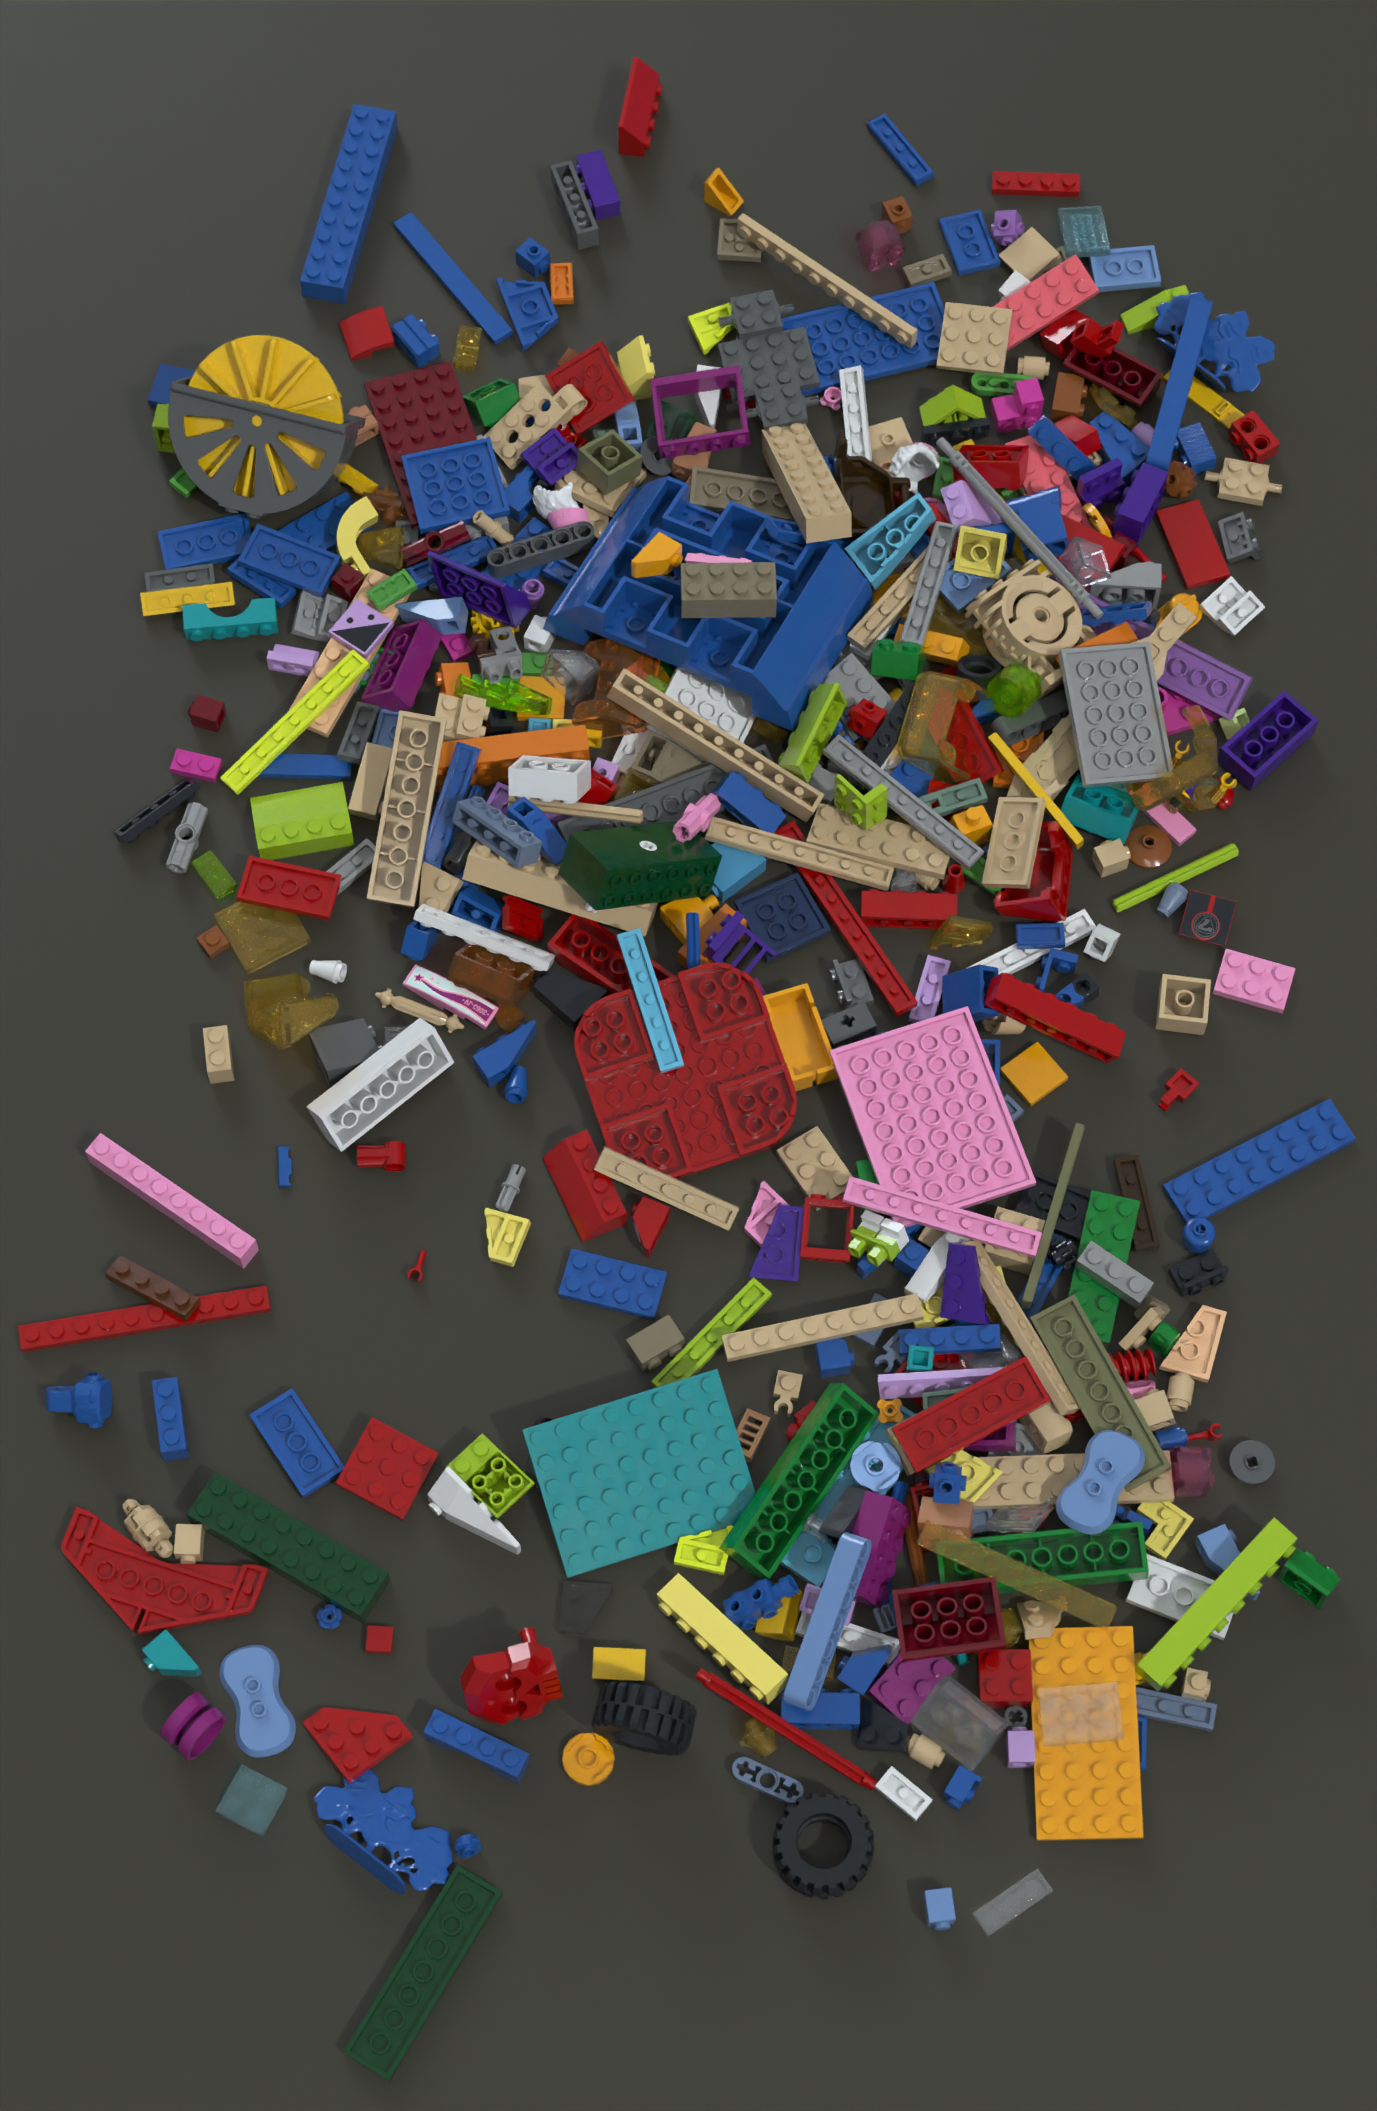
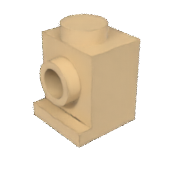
(1195, 1684)

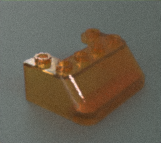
(603, 713)

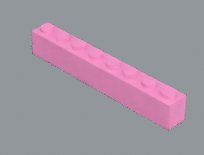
(172, 1200)

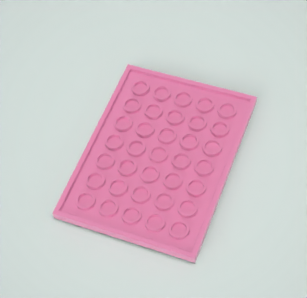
(933, 1113)

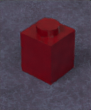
(1128, 553)
(347, 582)
(207, 713)

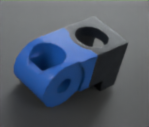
(1079, 991)

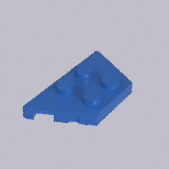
(528, 309)

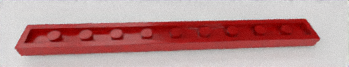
(854, 932)
(140, 1319)

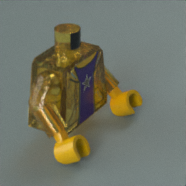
(1201, 796)

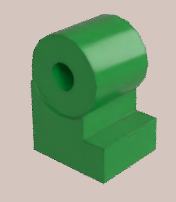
(1165, 1337)

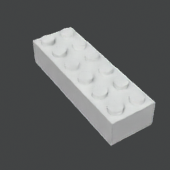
(380, 1084)

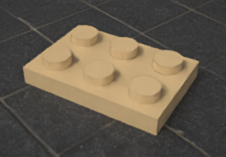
(815, 1165)

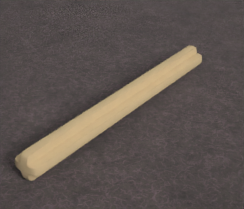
(586, 810)

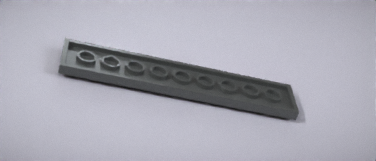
(659, 803)

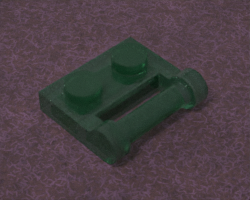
(670, 417)

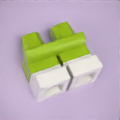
(879, 1237)

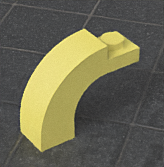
(353, 522)

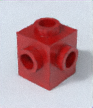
(866, 718)

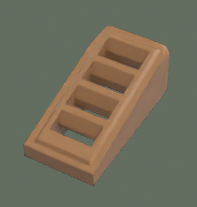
(749, 1454)

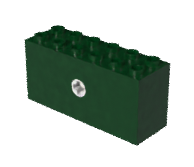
(637, 866)

